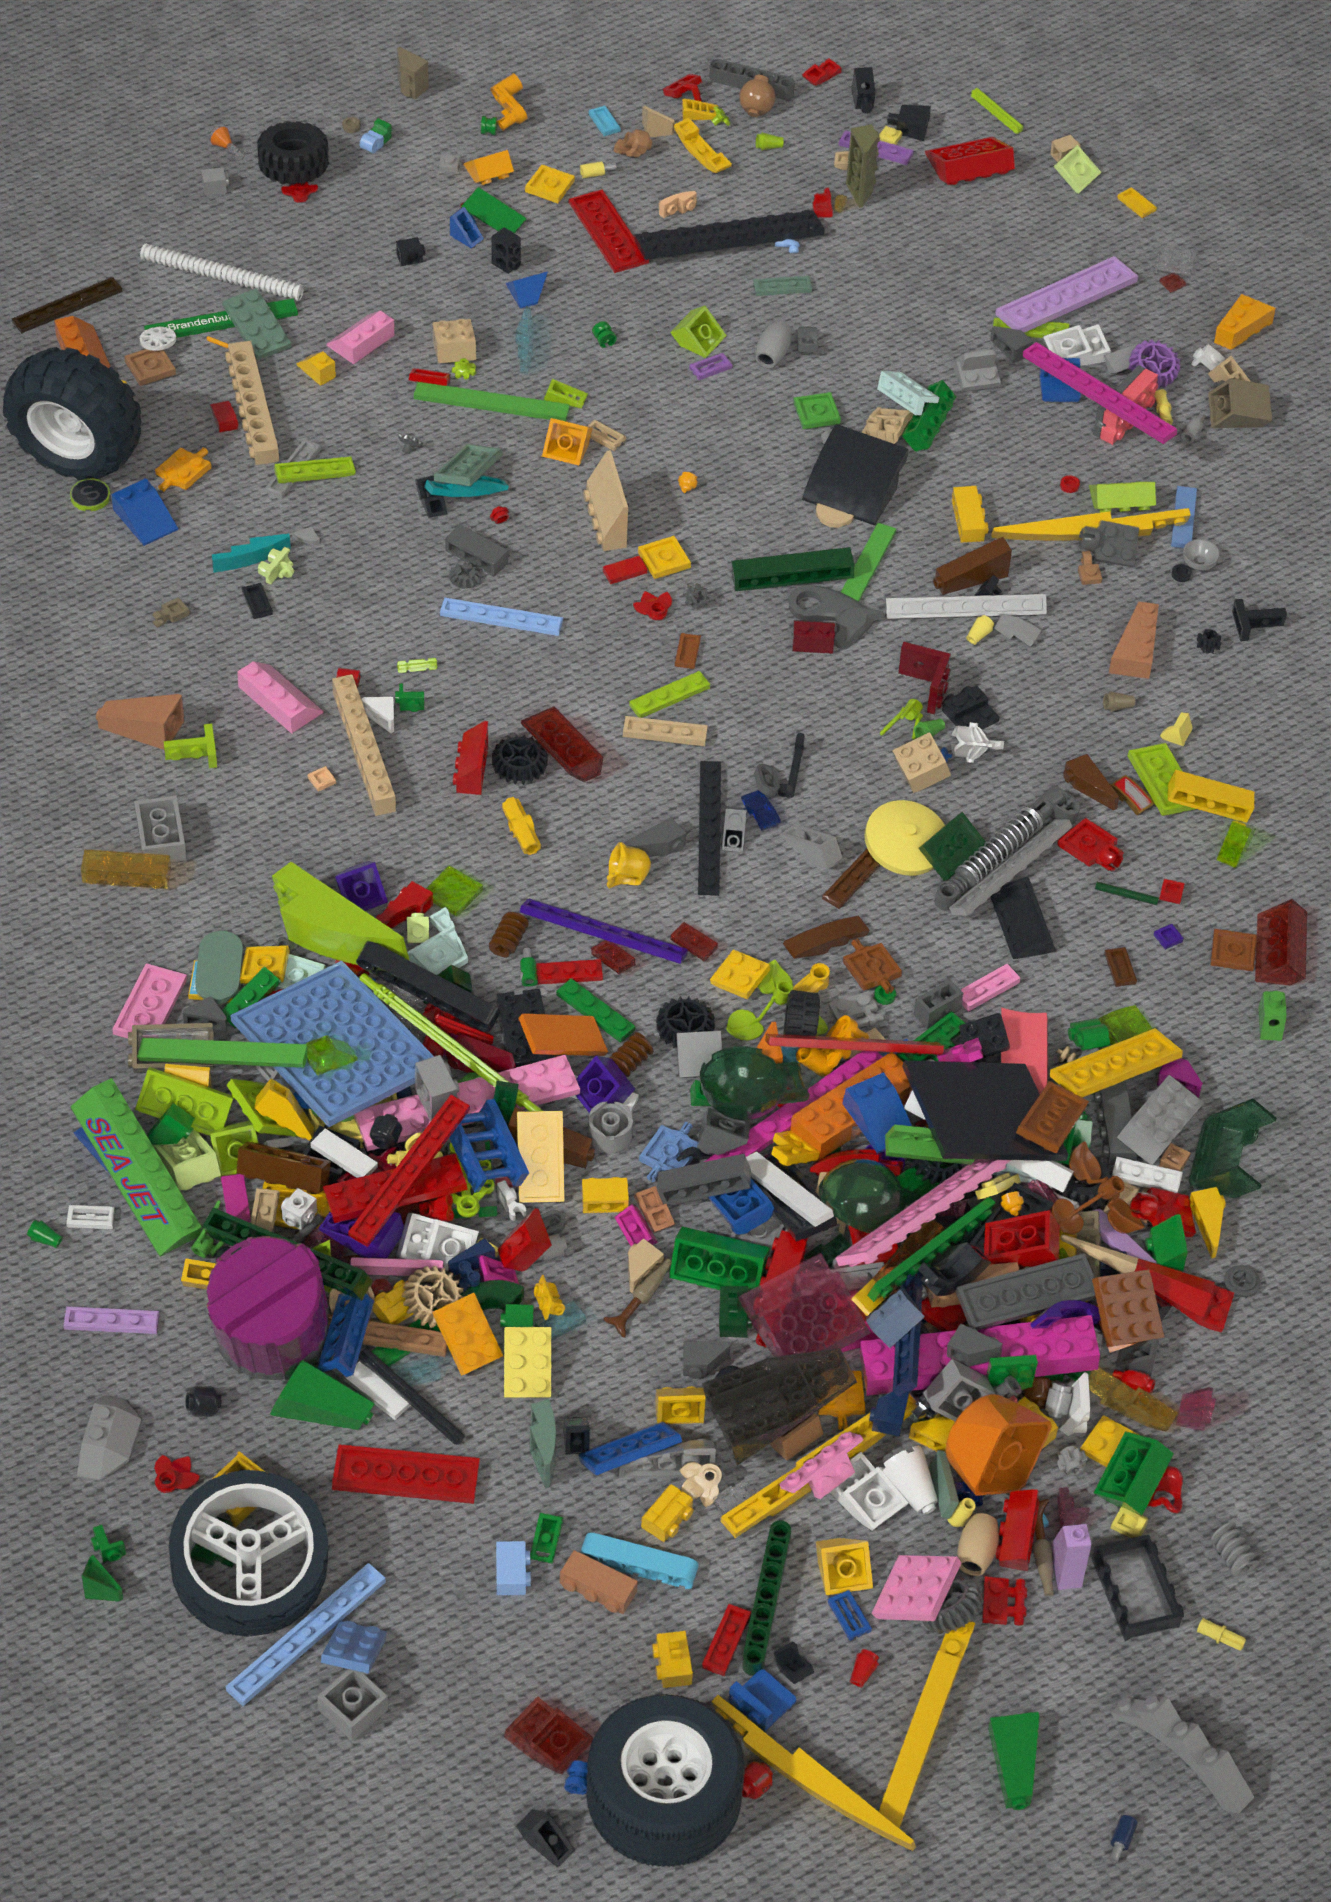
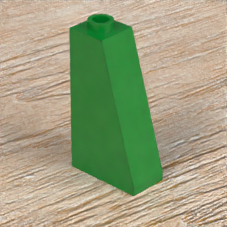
(1015, 1756)

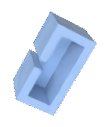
(511, 1568)

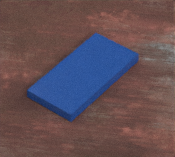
(629, 1448)

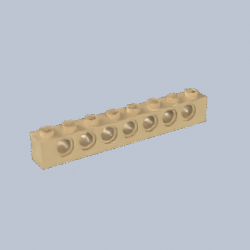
(253, 403)
(364, 745)

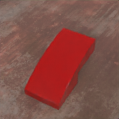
(819, 74)

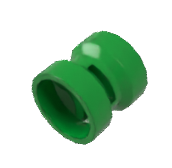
(604, 334)

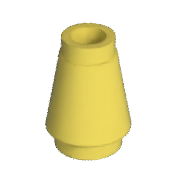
(980, 629)
(962, 1513)

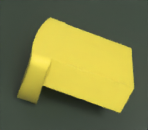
(1180, 731)
(1129, 1523)

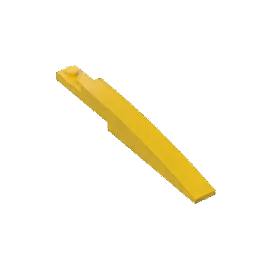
(1070, 527)
(774, 1499)
(925, 1723)
(811, 1776)

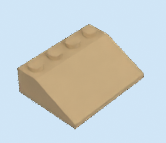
(607, 505)

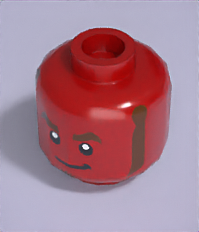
(756, 1780)

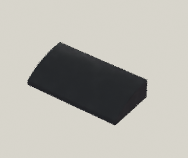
(1022, 920)

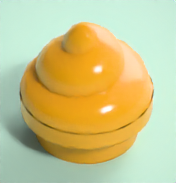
(687, 481)
(1012, 1202)

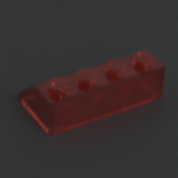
(565, 744)
(1281, 944)

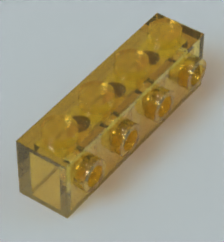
(126, 869)

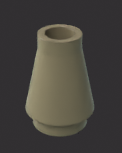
(1117, 701)

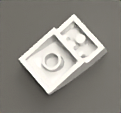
(1080, 343)
(433, 1239)
(869, 1494)

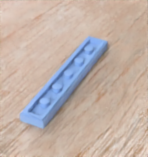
(501, 616)

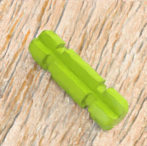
(416, 665)

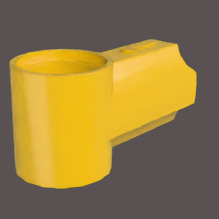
(812, 982)

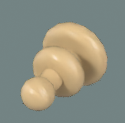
(1065, 1055)

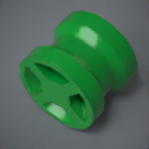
(488, 125)

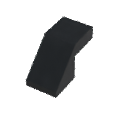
(433, 504)

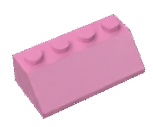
(277, 696)

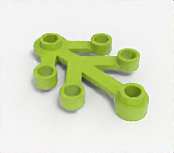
(466, 1199)

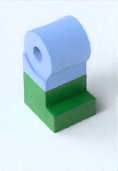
(377, 136)

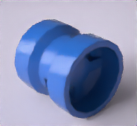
(577, 1779)

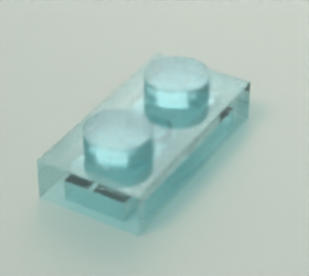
(564, 1323)

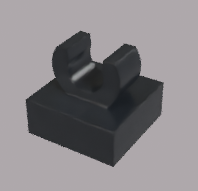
(989, 587)

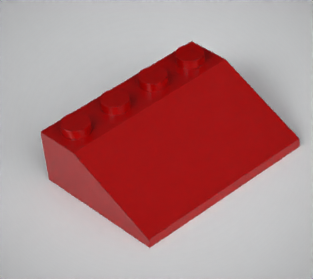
(971, 160)

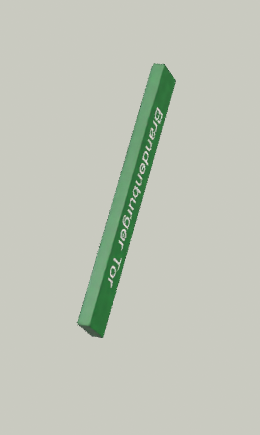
(220, 320)

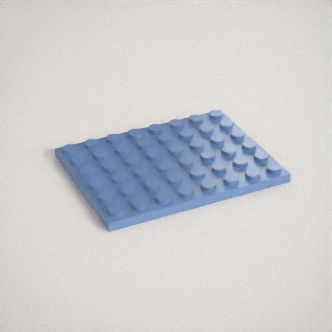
(345, 1009)

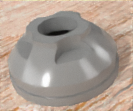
(1201, 549)

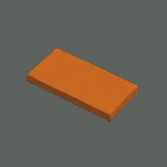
(563, 1034)

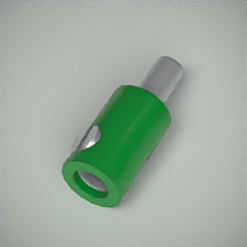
(528, 969)

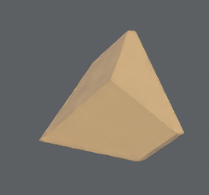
(657, 123)

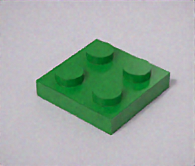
(1019, 1367)

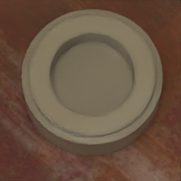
(351, 125)

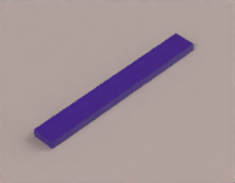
(604, 930)

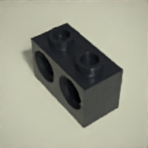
(506, 250)

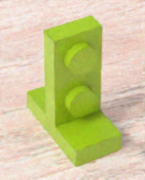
(193, 747)

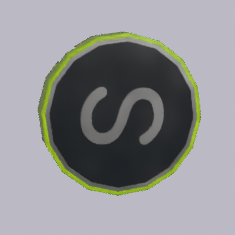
(90, 495)

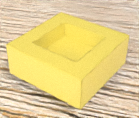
(890, 135)

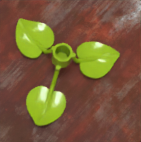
(744, 1024)

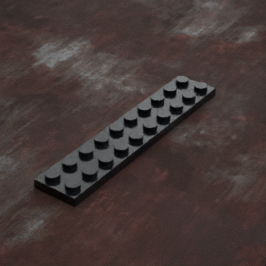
(729, 234)

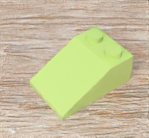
(189, 1161)

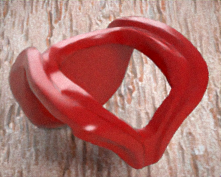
(1171, 1483)

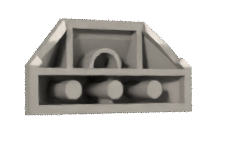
(108, 1438)

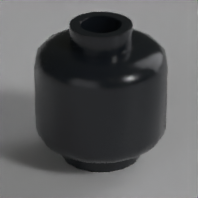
(385, 1131)
(202, 1401)

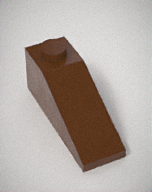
(1089, 780)

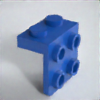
(1055, 390)
(761, 1699)

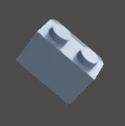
(894, 1317)

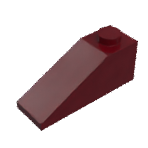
(494, 1057)

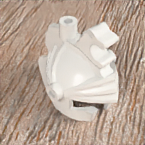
(972, 742)

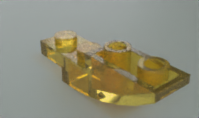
(1133, 1404)

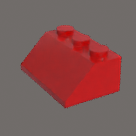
(472, 760)
(1018, 1529)

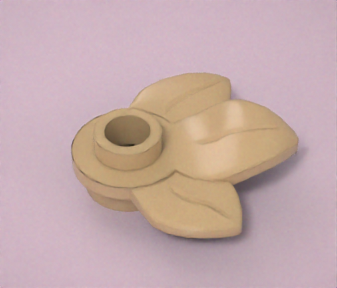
(698, 1485)

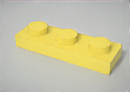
(997, 1185)

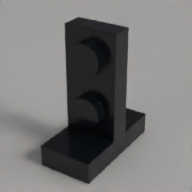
(1252, 619)

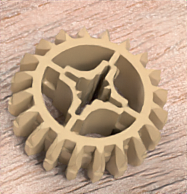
(415, 1292)

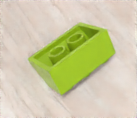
(1123, 496)

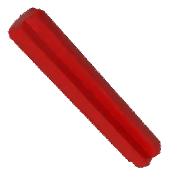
(459, 1028)

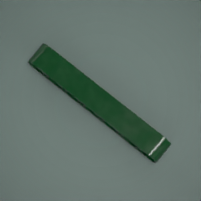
(766, 1587)

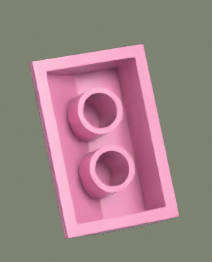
(363, 336)

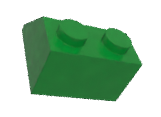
(1168, 1243)

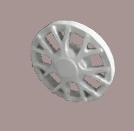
(157, 338)

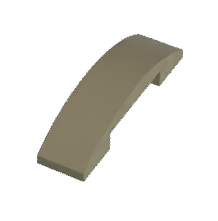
(1091, 1234)

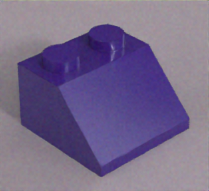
(603, 1083)

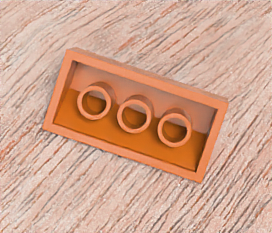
(79, 335)

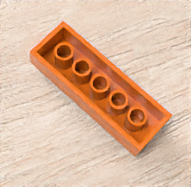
(826, 1121)

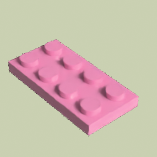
(150, 999)

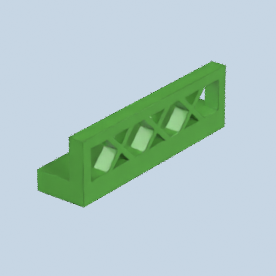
(915, 1144)

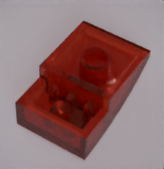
(548, 1736)

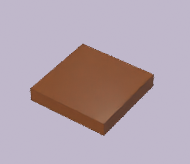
(1233, 950)

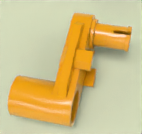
(503, 93)
(824, 1060)

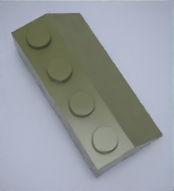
(862, 162)

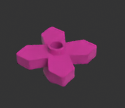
(964, 1052)

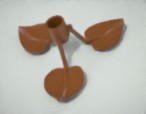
(1087, 1168)

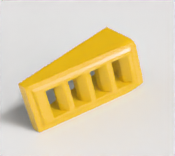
(694, 110)

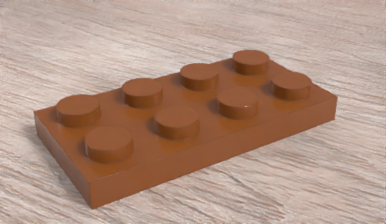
(1052, 1117)

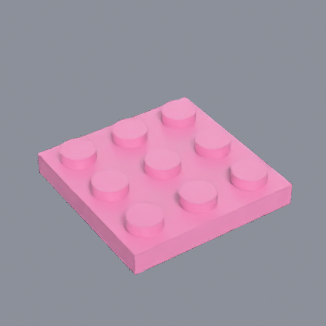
(916, 1588)

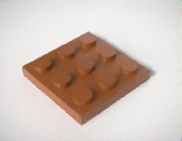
(1128, 1308)

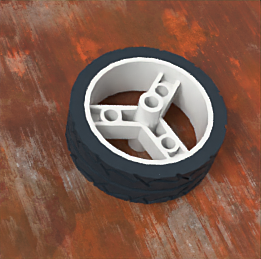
(198, 1524)

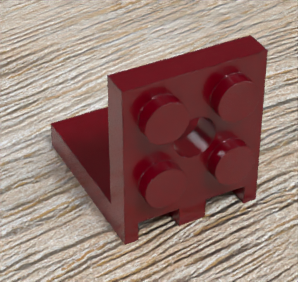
(934, 670)

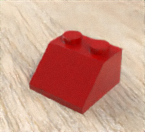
(525, 1243)

